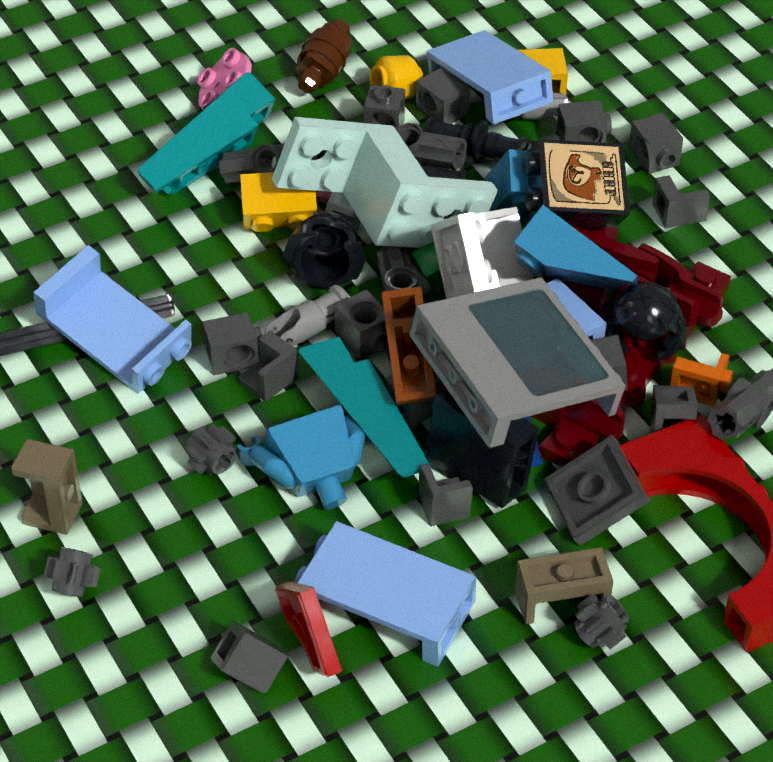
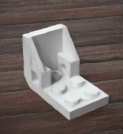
(478, 251)

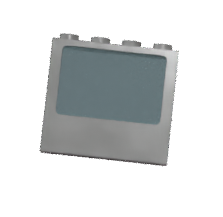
(512, 356)

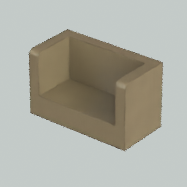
(54, 485)
(561, 578)

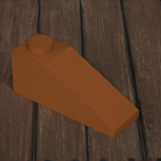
(410, 369)

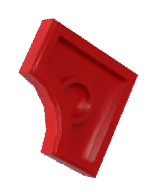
(308, 623)

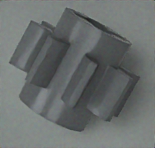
(211, 449)
(72, 572)
(601, 621)

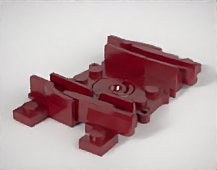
(700, 299)

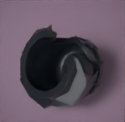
(324, 251)
(648, 313)

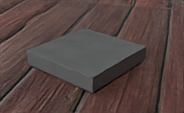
(596, 490)

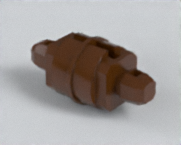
(323, 55)

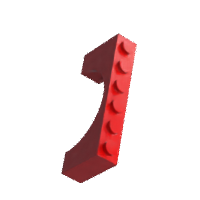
(698, 464)

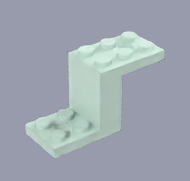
(377, 178)

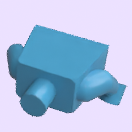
(310, 454)

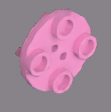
(222, 76)

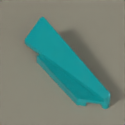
(220, 128)
(367, 402)

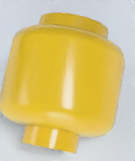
(397, 72)

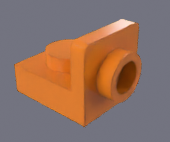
(706, 379)

